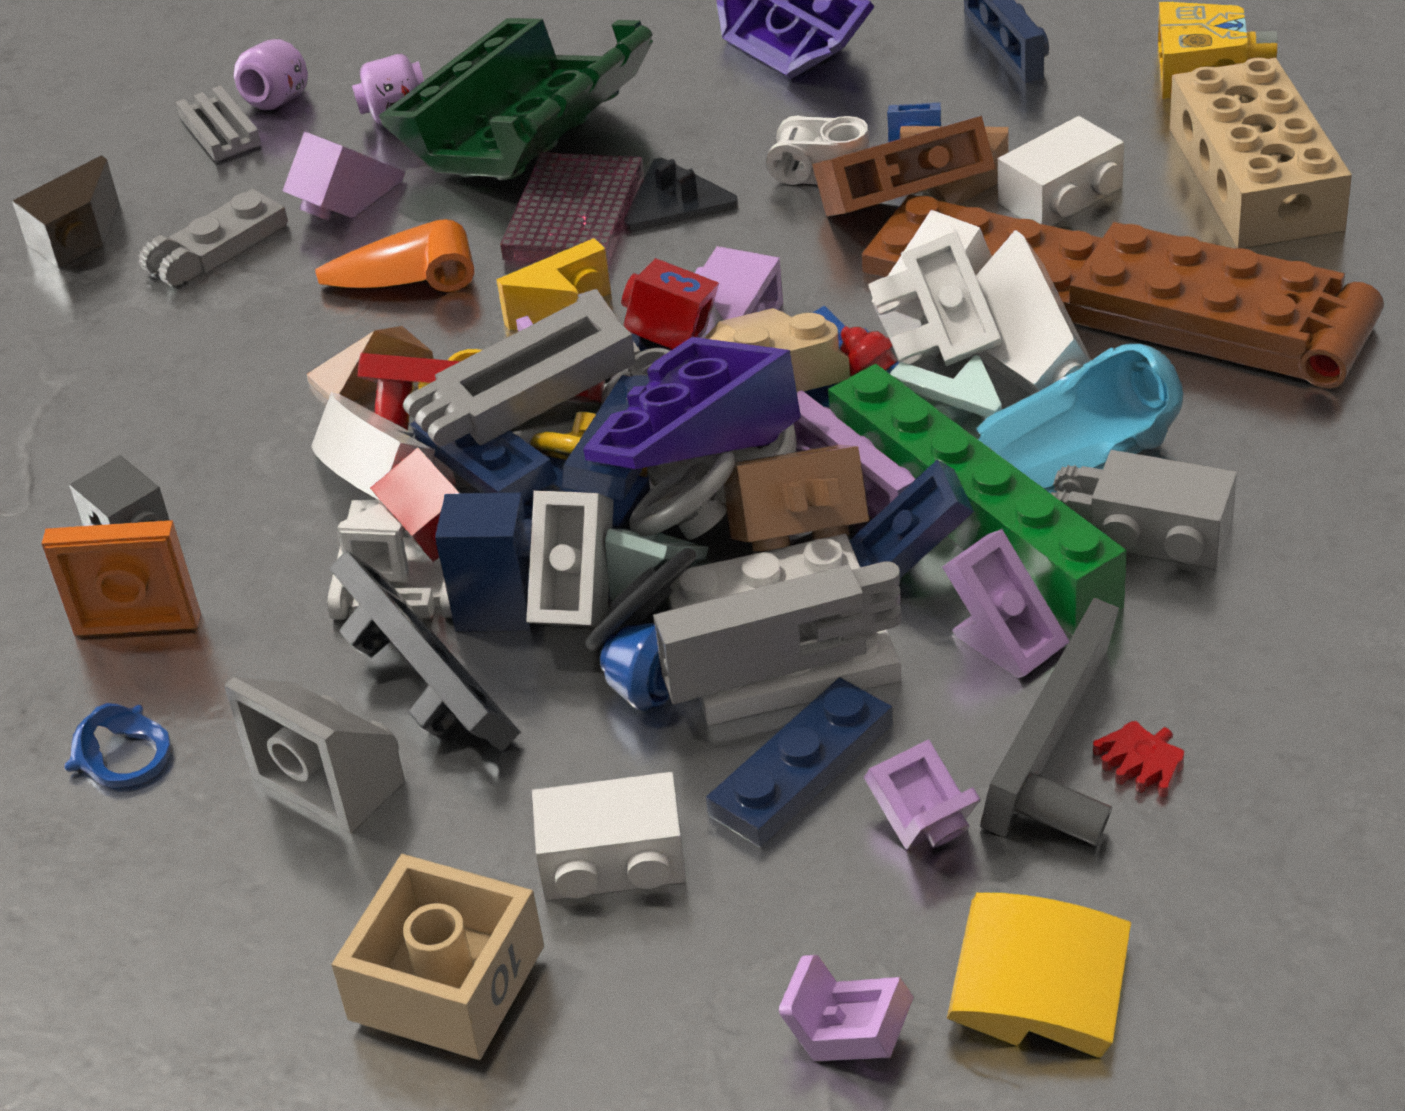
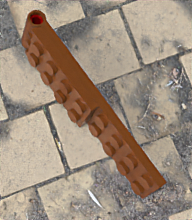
(1178, 291)

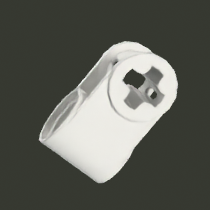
(814, 142)

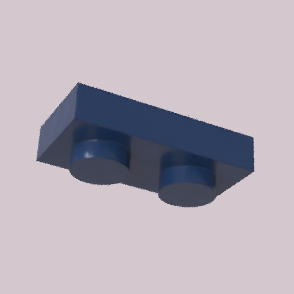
(914, 520)

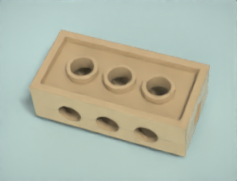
(1259, 153)

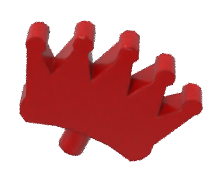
(1141, 754)

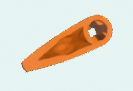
(426, 252)

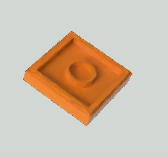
(122, 577)

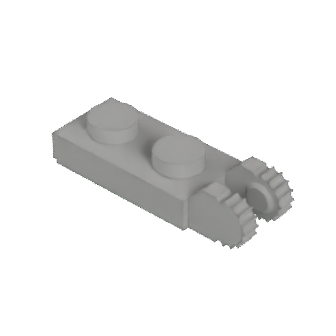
(213, 238)

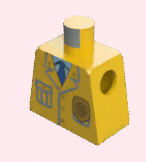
(1206, 37)

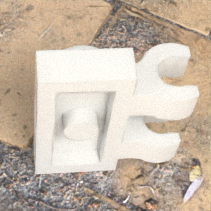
(950, 298)

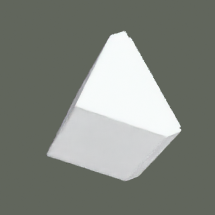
(377, 541)

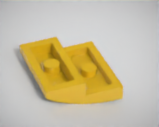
(1040, 971)

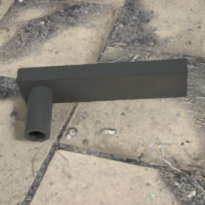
(1018, 781)

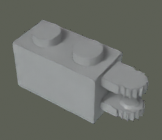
(1154, 505)

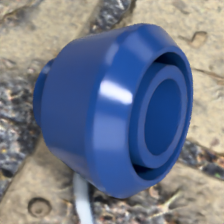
(634, 666)

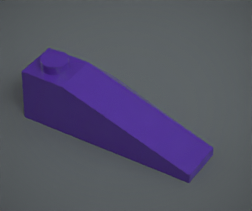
(700, 404)

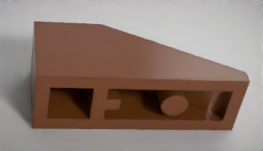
(903, 166)

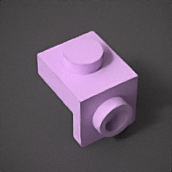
(921, 797)
(844, 1016)

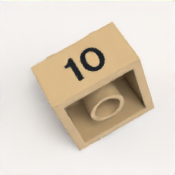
(439, 956)

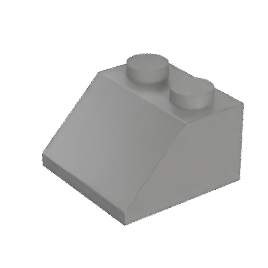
(315, 750)

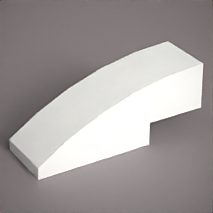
(361, 443)

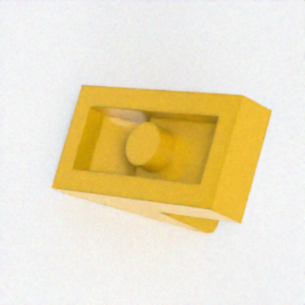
(553, 283)

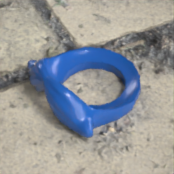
(118, 720)

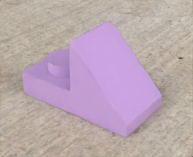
(1006, 608)

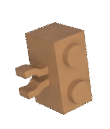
(795, 495)

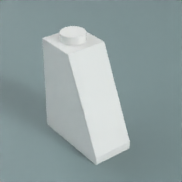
(1031, 319)

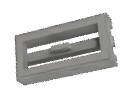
(209, 107)

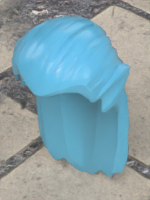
(1111, 403)

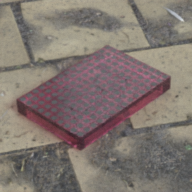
(570, 203)

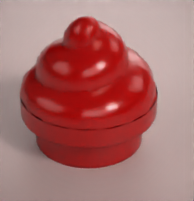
(866, 349)

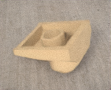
(807, 335)

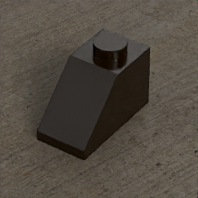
(69, 212)

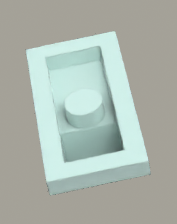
(964, 399)

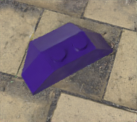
(791, 33)

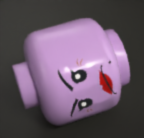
(270, 74)
(385, 83)

